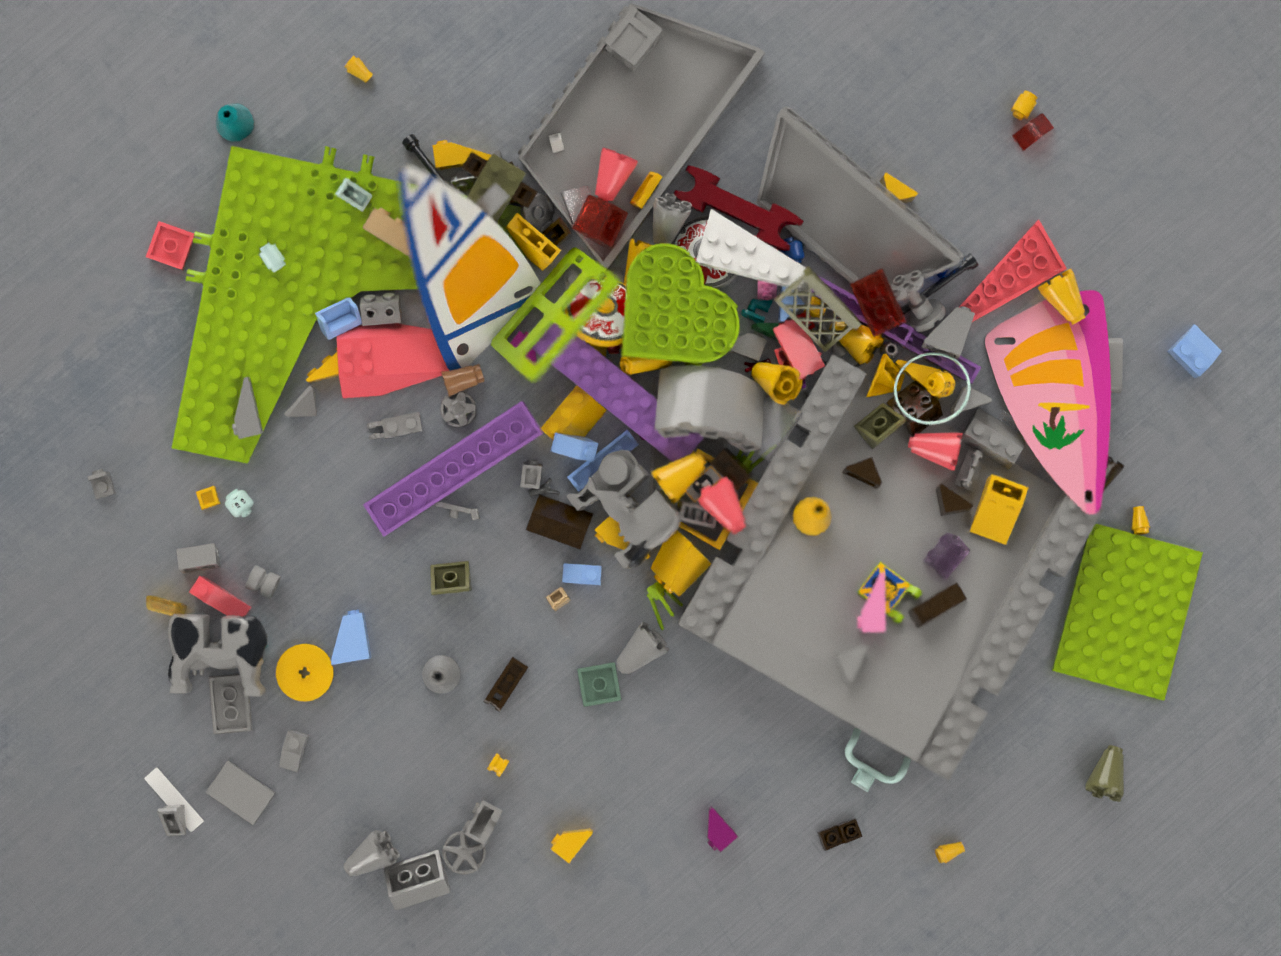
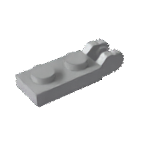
(397, 426)

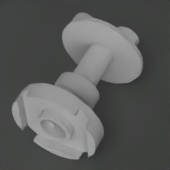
(924, 311)

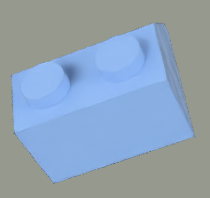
(1194, 352)

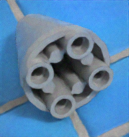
(668, 217)
(449, 670)
(372, 854)

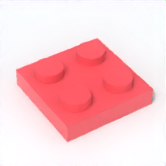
(170, 245)

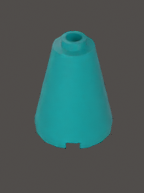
(234, 122)

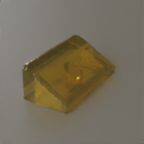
(164, 605)

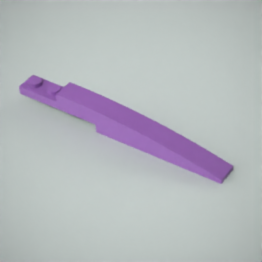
(908, 338)

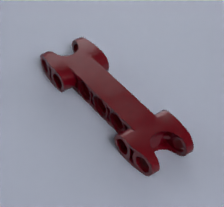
(767, 222)

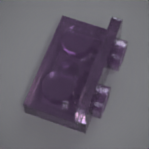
(947, 554)

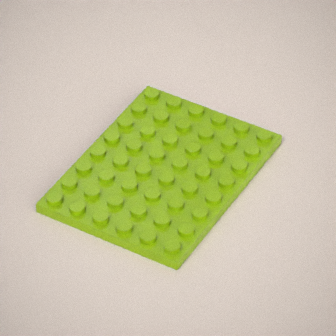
(1127, 611)

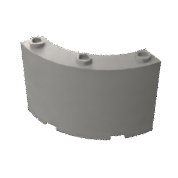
(711, 404)

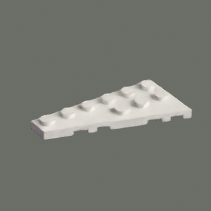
(741, 253)

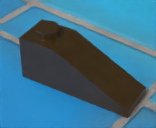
(937, 605)

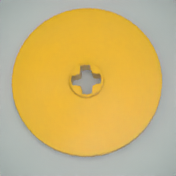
(292, 681)

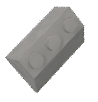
(993, 438)
(416, 880)

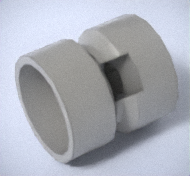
(264, 582)

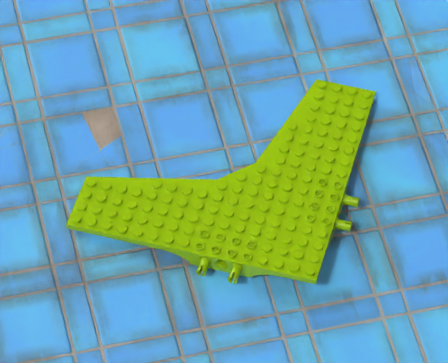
(261, 319)

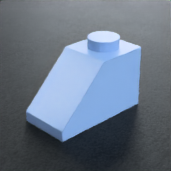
(574, 446)
(582, 574)

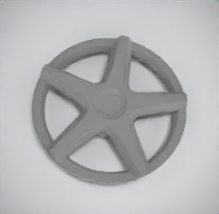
(464, 853)

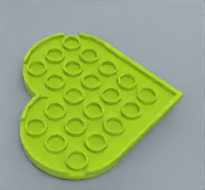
(673, 312)

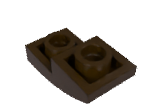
(839, 834)

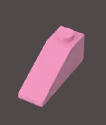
(873, 613)

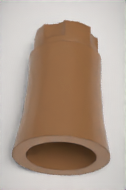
(462, 378)

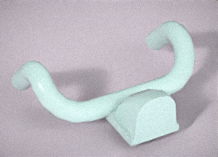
(865, 774)

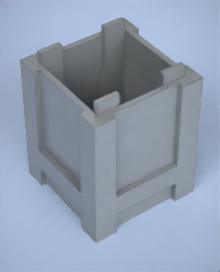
(633, 39)

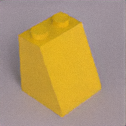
(678, 564)

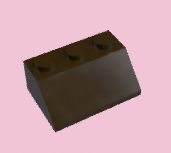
(559, 522)

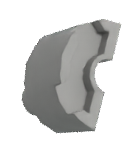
(482, 822)

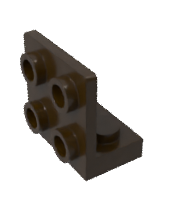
(918, 404)

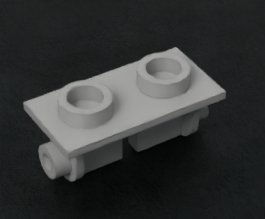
(461, 181)
(970, 470)

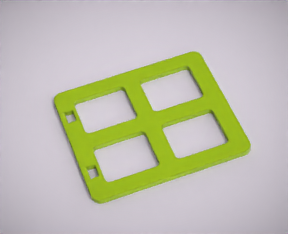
(554, 313)

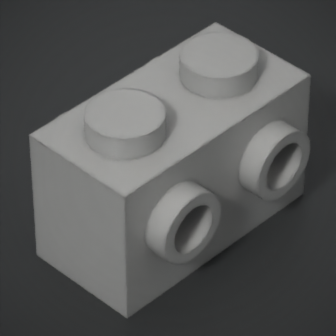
(380, 309)

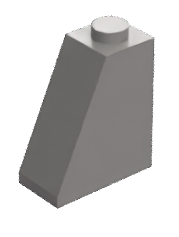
(492, 199)
(950, 333)

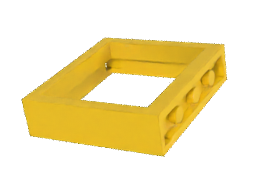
(724, 533)

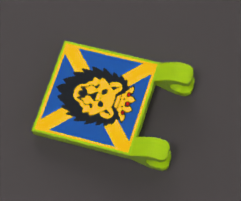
(894, 590)

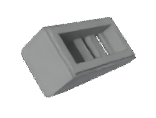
(681, 508)

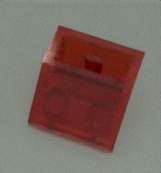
(600, 221)

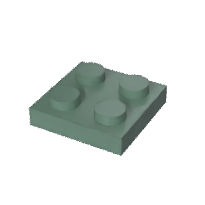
(599, 684)

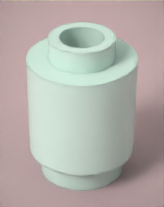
(272, 257)

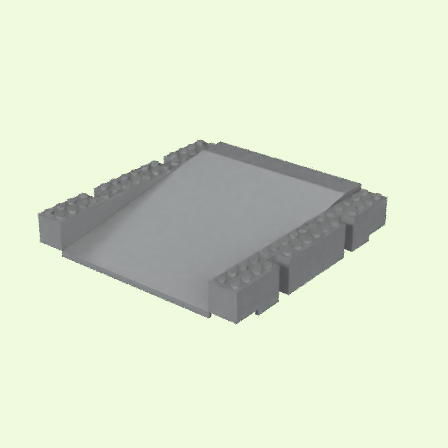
(796, 599)

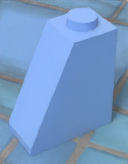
(352, 639)

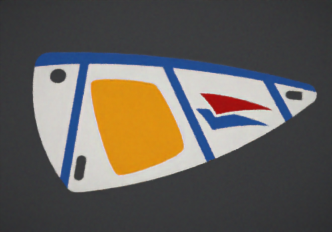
(461, 266)

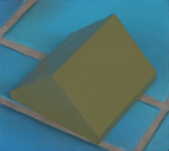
(879, 425)
(450, 578)

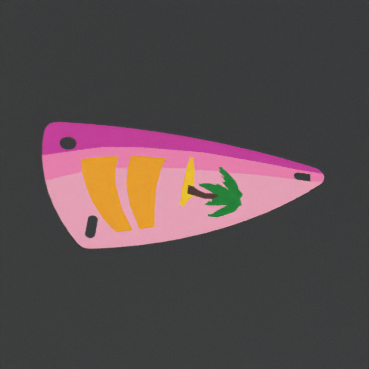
(1059, 391)

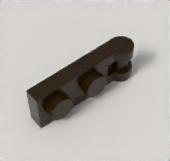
(506, 683)

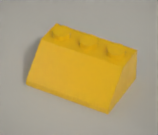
(574, 415)

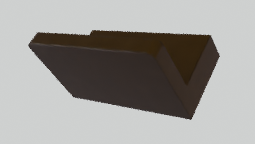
(731, 467)

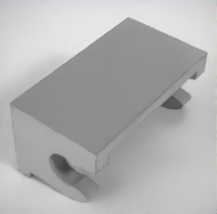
(198, 558)

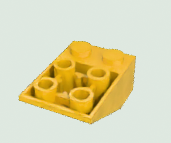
(998, 509)

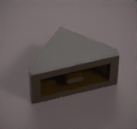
(557, 232)
(865, 472)
(951, 502)

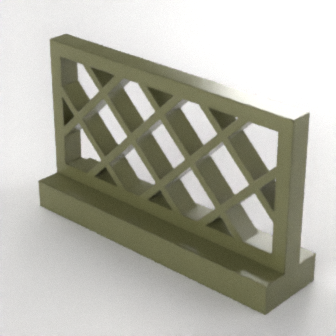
(829, 297)

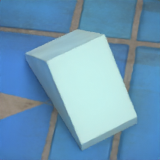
(354, 194)

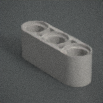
(1116, 363)

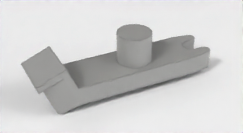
(454, 510)

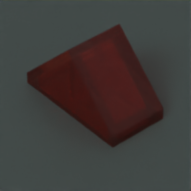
(1033, 131)

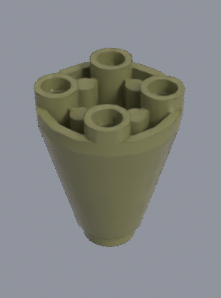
(1108, 775)

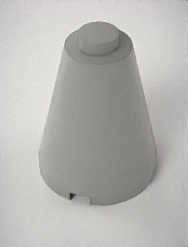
(641, 649)

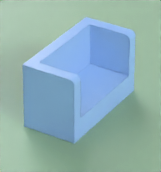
(338, 318)

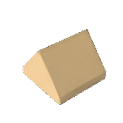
(558, 599)

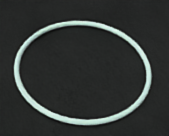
(936, 422)

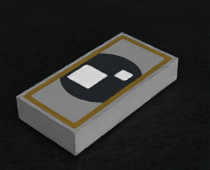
(709, 476)

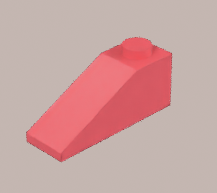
(218, 597)

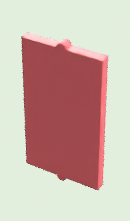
(798, 348)

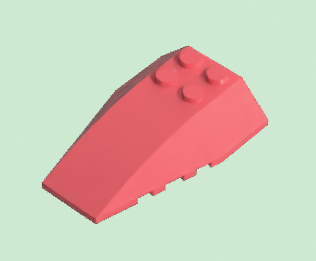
(386, 359)

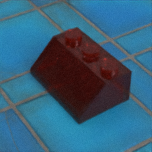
(878, 303)

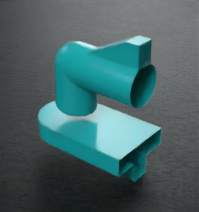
(754, 304)

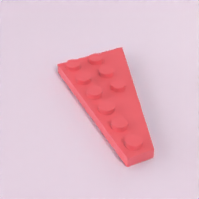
(1021, 269)

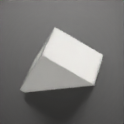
(556, 142)

